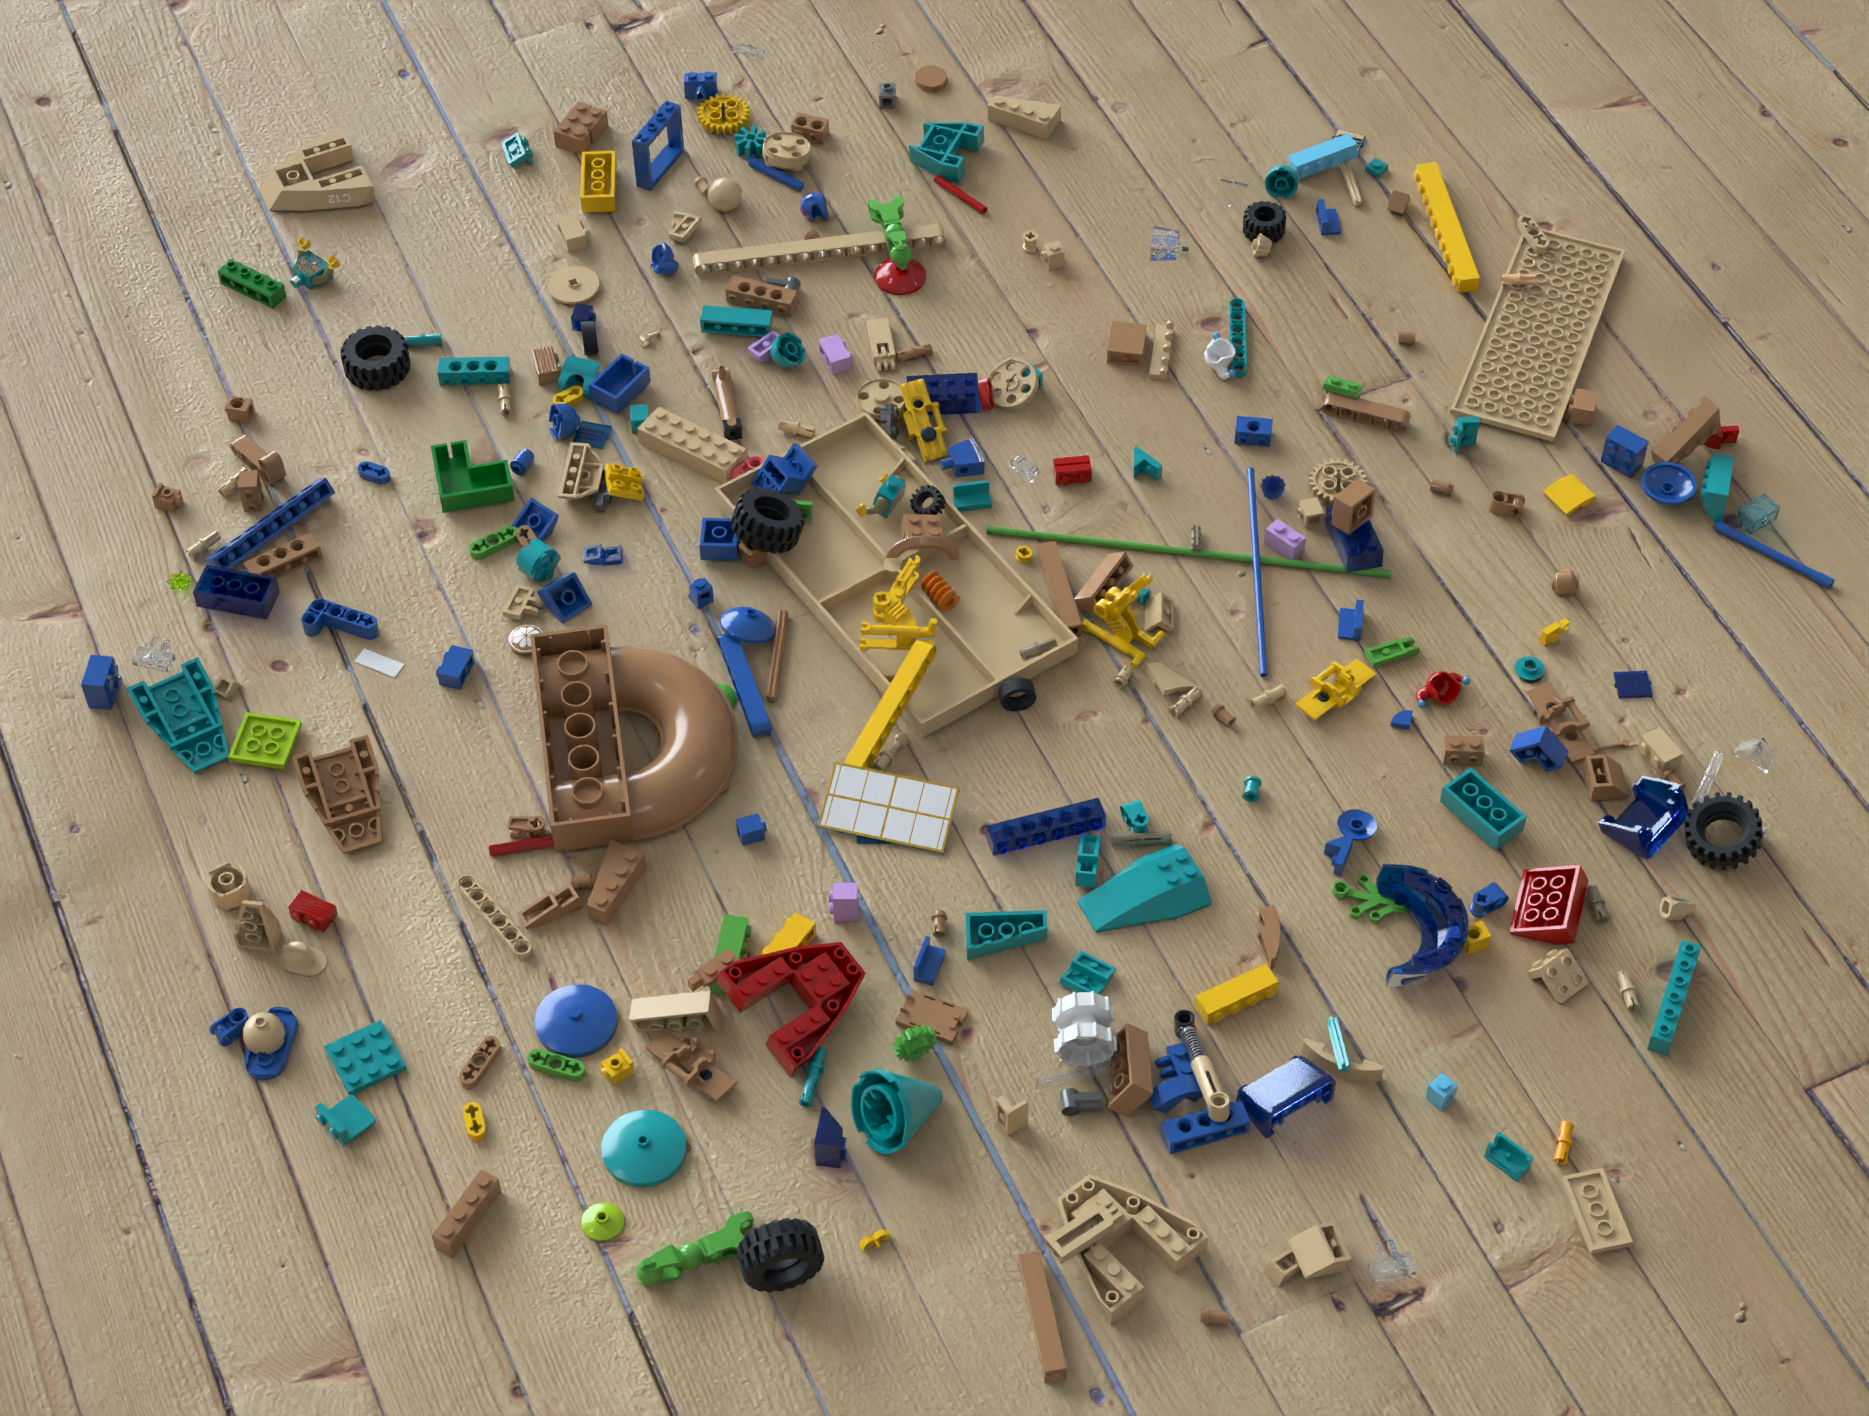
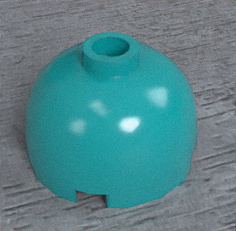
(1281, 181)
(787, 350)

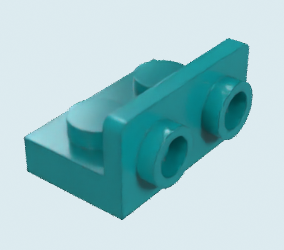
(517, 150)
(1465, 432)

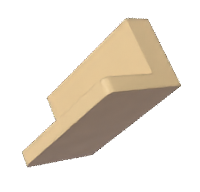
(1159, 612)
(1009, 1117)

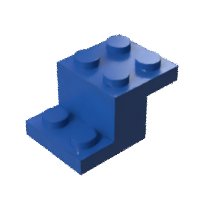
(787, 472)

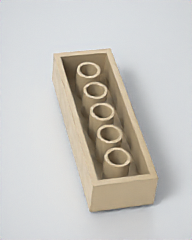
(691, 445)

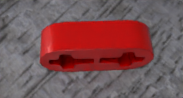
(986, 394)

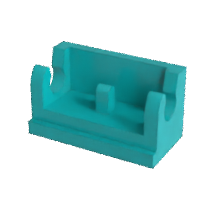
(1508, 1157)

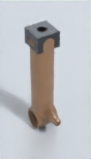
(727, 404)

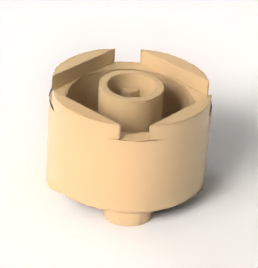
(228, 885)

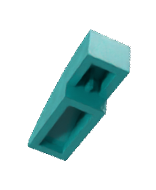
(1087, 861)

